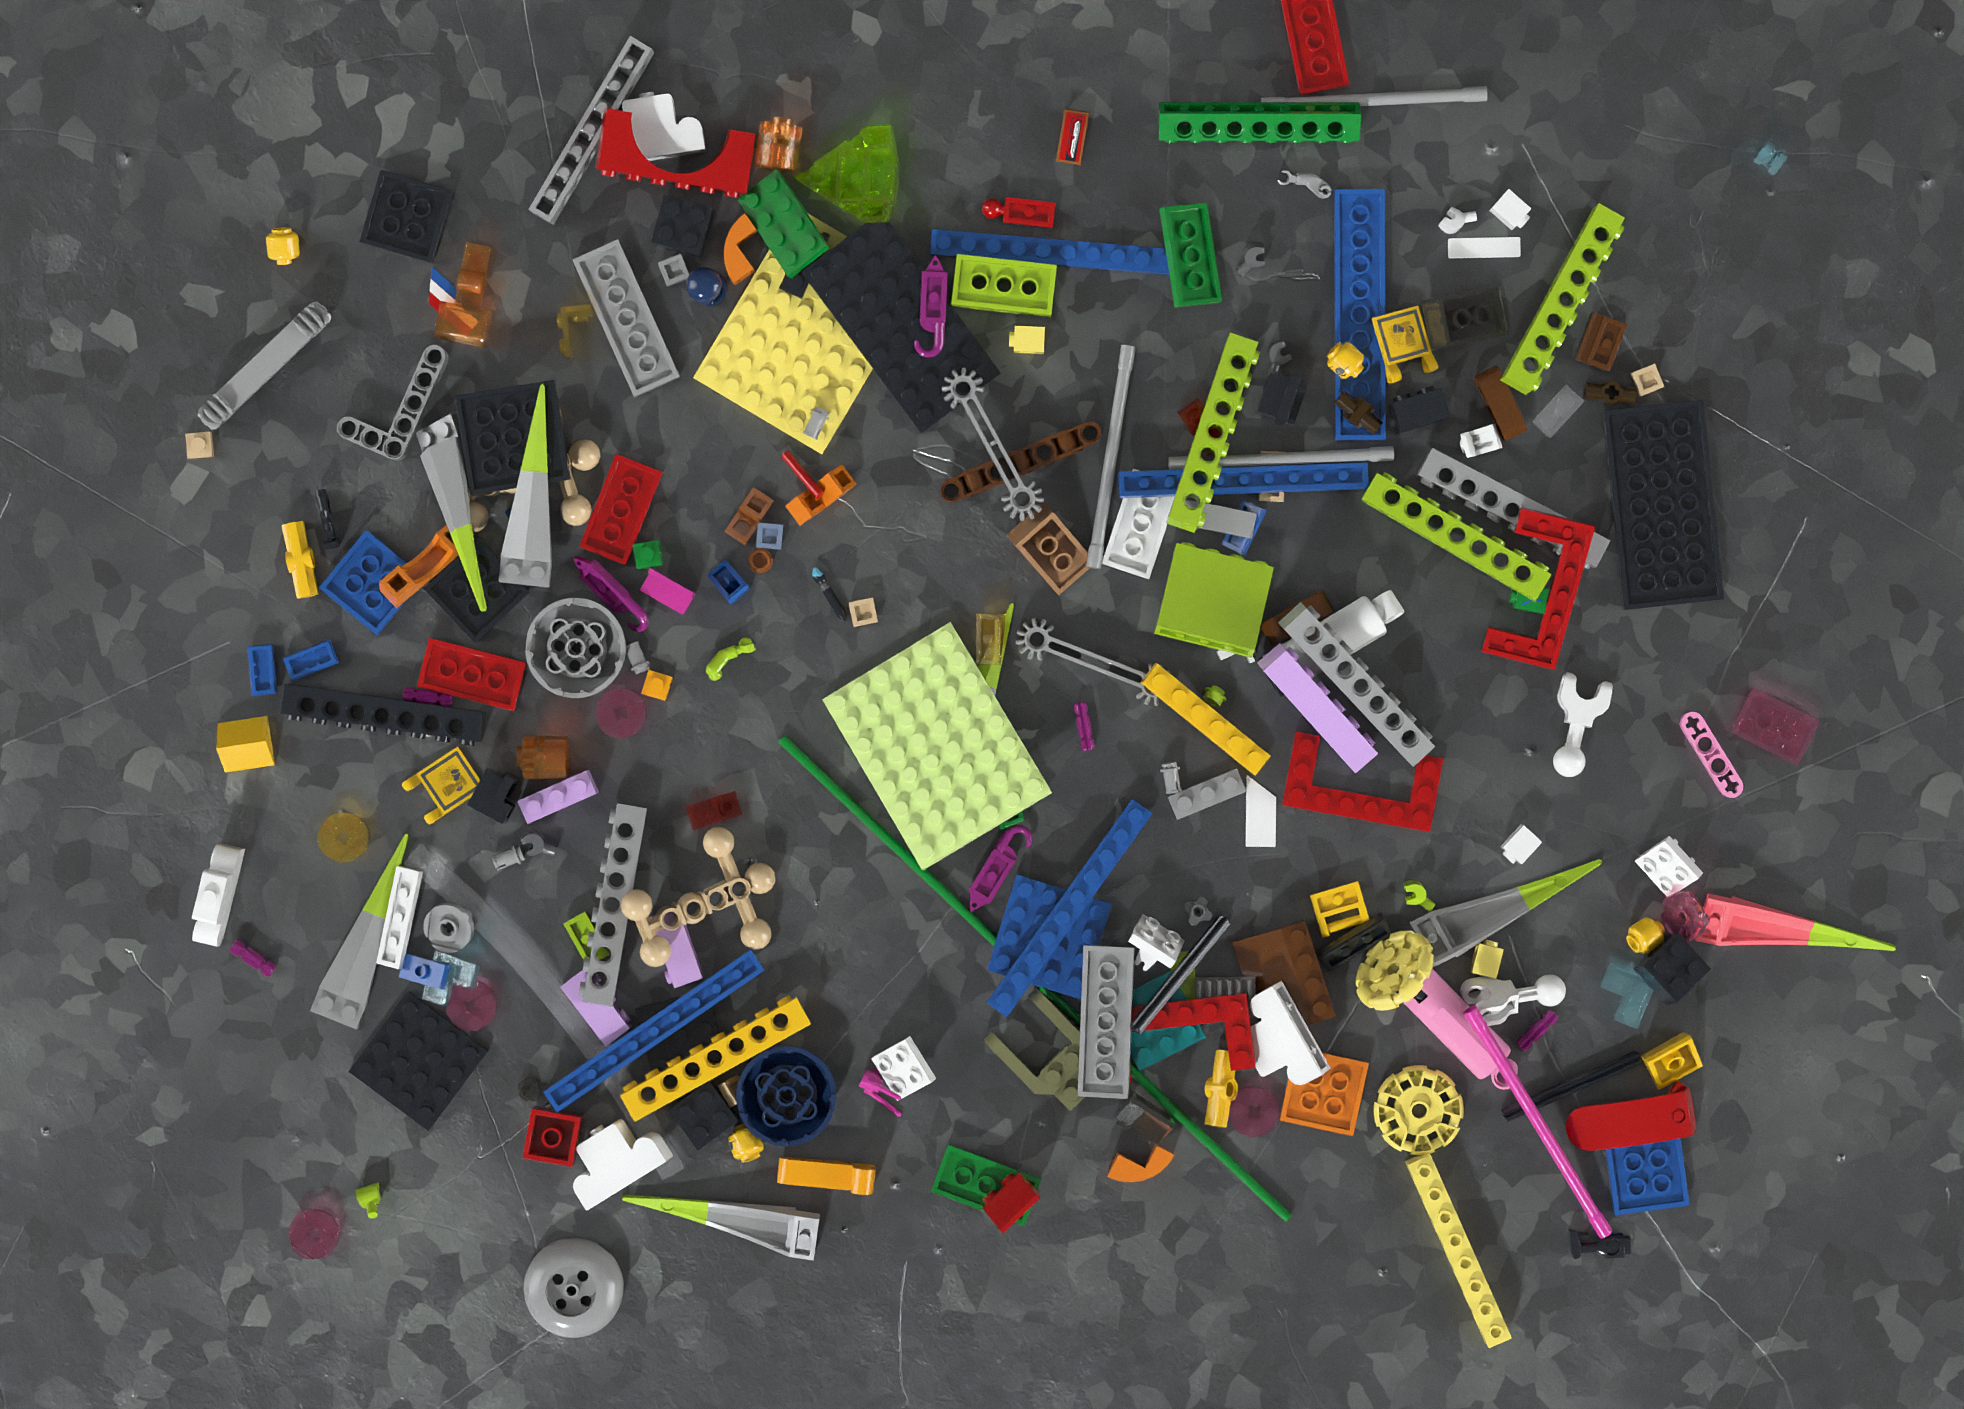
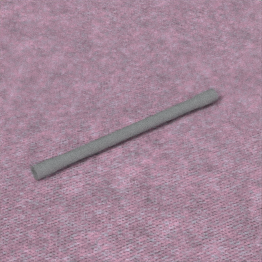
(1466, 94)
(1125, 366)
(1372, 454)

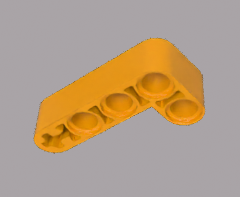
(827, 1174)

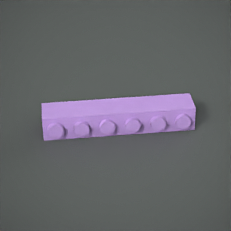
(1317, 707)

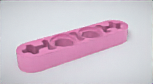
(1708, 756)

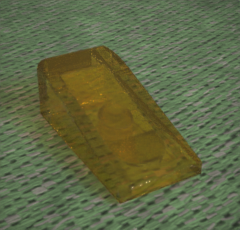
(989, 638)

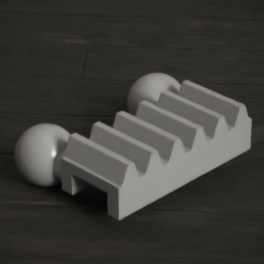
(1227, 985)

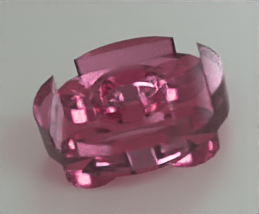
(625, 726)
(1687, 904)
(472, 1020)
(1250, 1125)
(299, 1234)

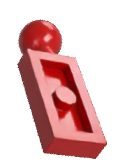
(1021, 211)

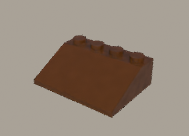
(1288, 957)

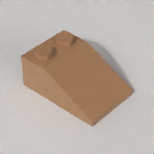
(1050, 549)

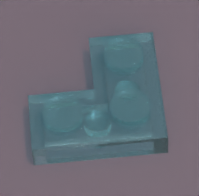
(460, 972)
(1634, 994)

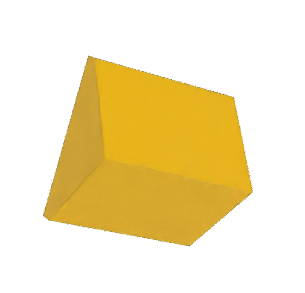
(245, 744)
(1672, 1060)

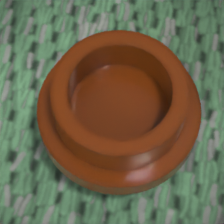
(760, 560)

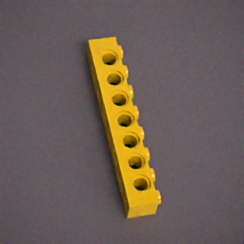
(640, 1107)

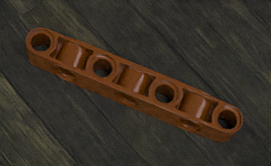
(1024, 460)

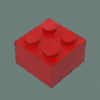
(553, 1136)

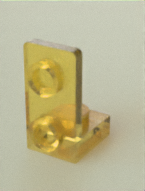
(579, 314)

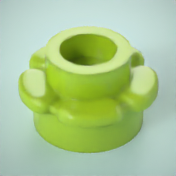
(1214, 695)

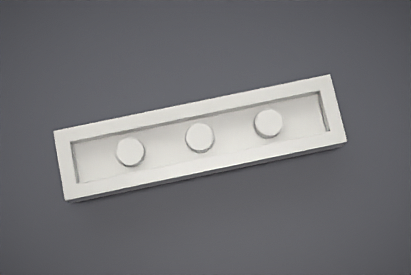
(399, 917)

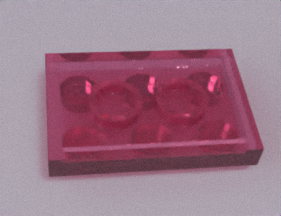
(1774, 726)

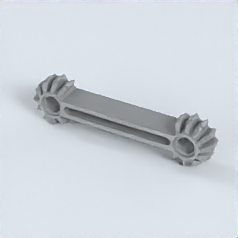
(264, 365)
(992, 443)
(1087, 658)

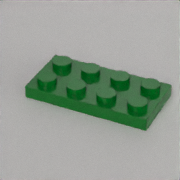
(783, 223)
(1190, 255)
(971, 1177)

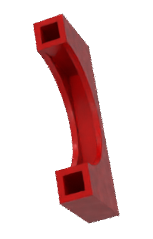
(621, 155)

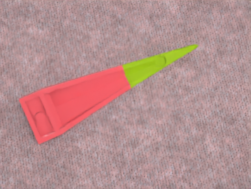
(1749, 923)

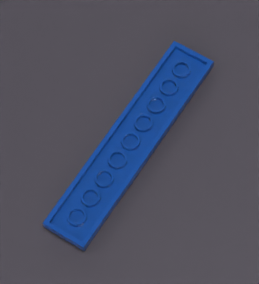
(1359, 298)

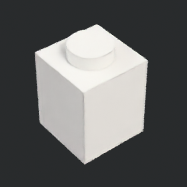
(1511, 210)
(1520, 845)

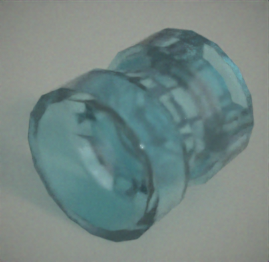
(1766, 155)

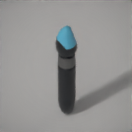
(820, 579)

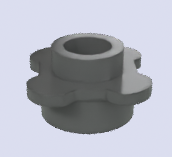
(1204, 913)

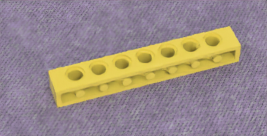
(1458, 1250)

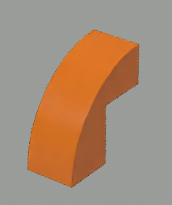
(735, 261)
(833, 485)
(1129, 1170)

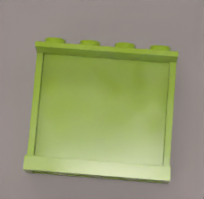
(1214, 599)

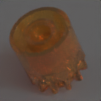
(778, 145)
(544, 757)

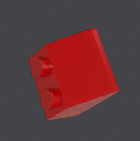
(1010, 1200)

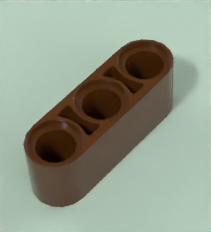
(1500, 403)
(1276, 633)

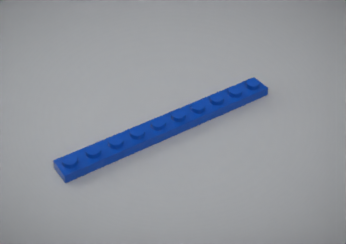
(1050, 251)
(1250, 480)
(1069, 908)
(653, 1031)

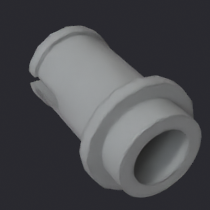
(816, 422)
(637, 658)
(1171, 777)
(509, 857)

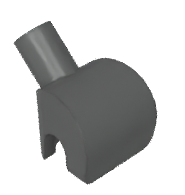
(1251, 260)
(1275, 357)
(538, 842)

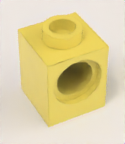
(1027, 339)
(1486, 959)

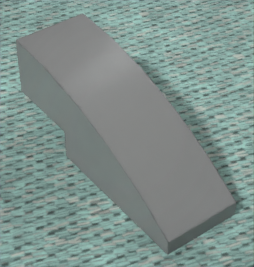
(1226, 520)

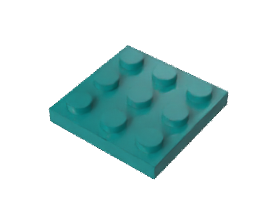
(1160, 1043)

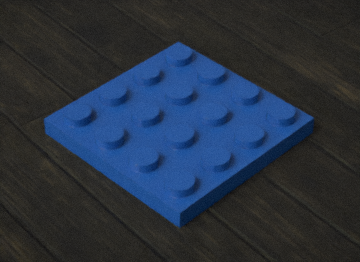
(1025, 913)

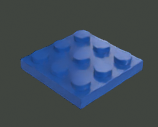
(357, 578)
(1647, 1177)

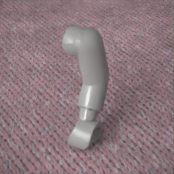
(1311, 180)

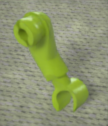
(714, 667)

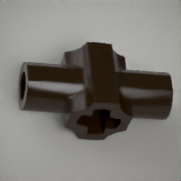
(1597, 392)
(1358, 412)

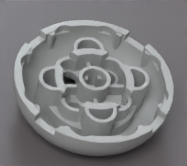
(558, 624)
(568, 1258)

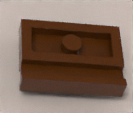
(1600, 342)

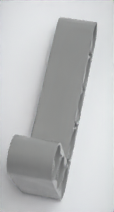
(404, 412)

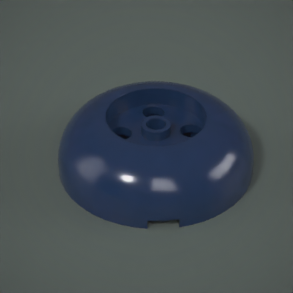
(769, 1120)

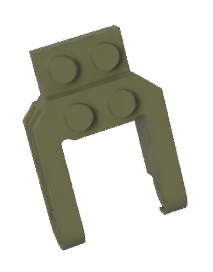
(1061, 1072)

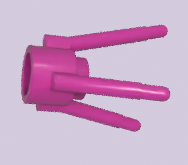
(872, 1082)

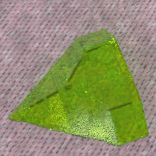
(859, 175)

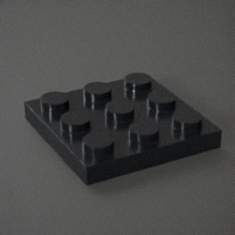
(406, 216)
(456, 597)
(679, 1043)

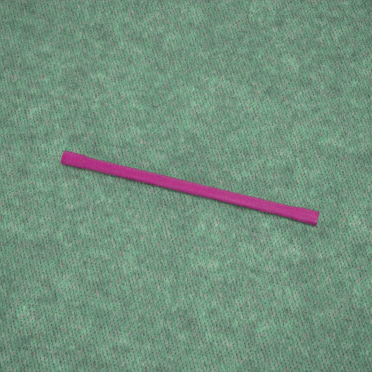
(1480, 1026)

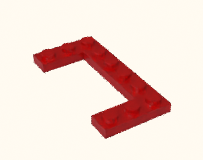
(1576, 541)
(1303, 795)
(1228, 1008)

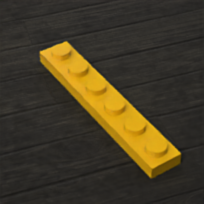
(1205, 719)

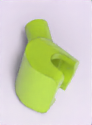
(1418, 896)
(369, 1198)

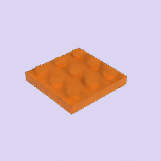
(1329, 1100)

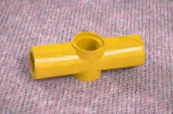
(300, 559)
(1220, 1090)

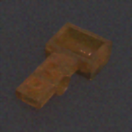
(464, 319)

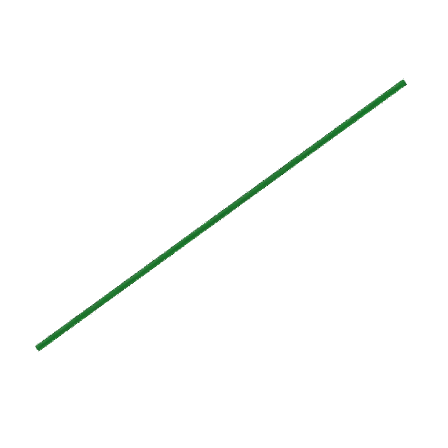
(1052, 995)

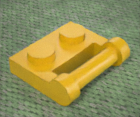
(1337, 901)

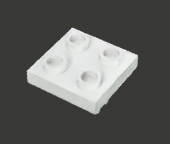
(1669, 866)
(1155, 943)
(903, 1068)

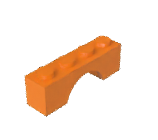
(410, 577)

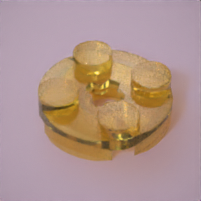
(351, 825)

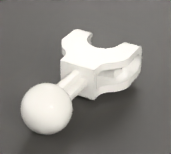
(1579, 714)
(1502, 998)

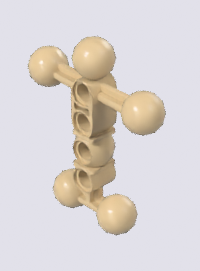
(574, 508)
(754, 933)

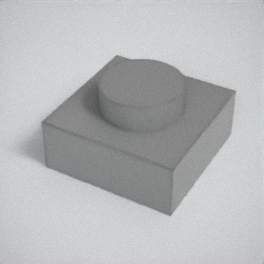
(674, 270)

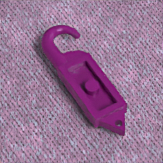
(933, 306)
(610, 590)
(996, 867)

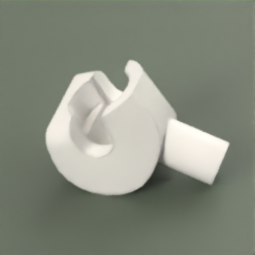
(1458, 219)

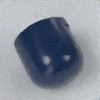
(705, 286)

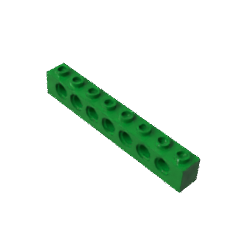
(1248, 113)

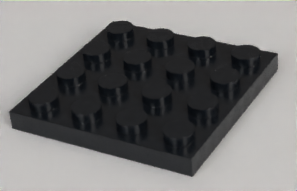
(496, 434)
(418, 1060)

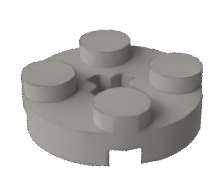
(438, 934)

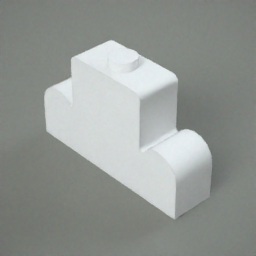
(657, 128)
(216, 894)
(1284, 1037)
(616, 1161)

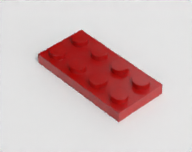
(1315, 45)
(621, 509)
(471, 674)

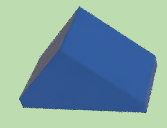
(728, 582)

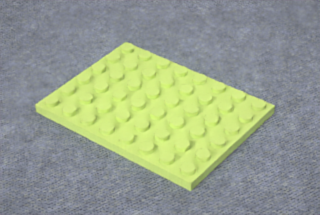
(937, 746)

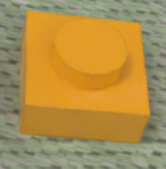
(657, 685)

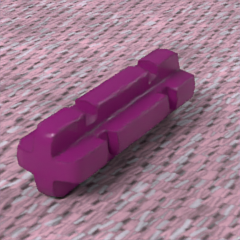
(427, 697)
(1084, 726)
(252, 958)
(1537, 1030)

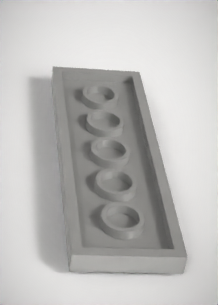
(626, 318)
(1106, 1021)

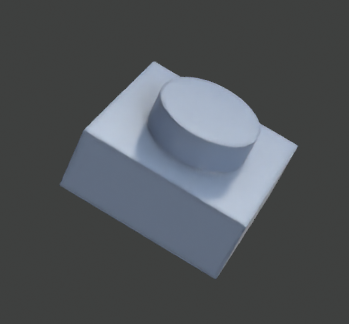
(769, 535)

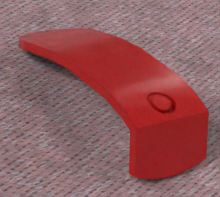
(1632, 1122)

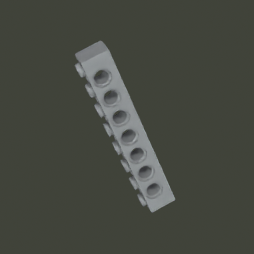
(585, 138)
(1504, 495)
(1412, 748)
(635, 818)

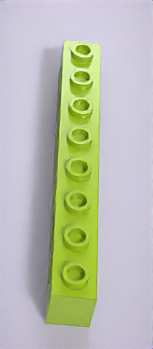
(1600, 219)
(1235, 349)
(1385, 483)

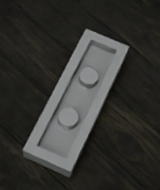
(1206, 794)

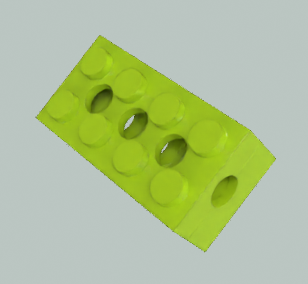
(994, 271)

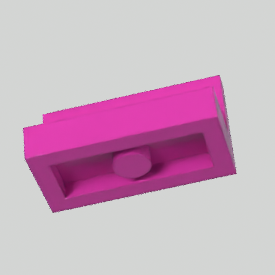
(667, 591)

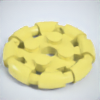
(1379, 984)
(1414, 1095)

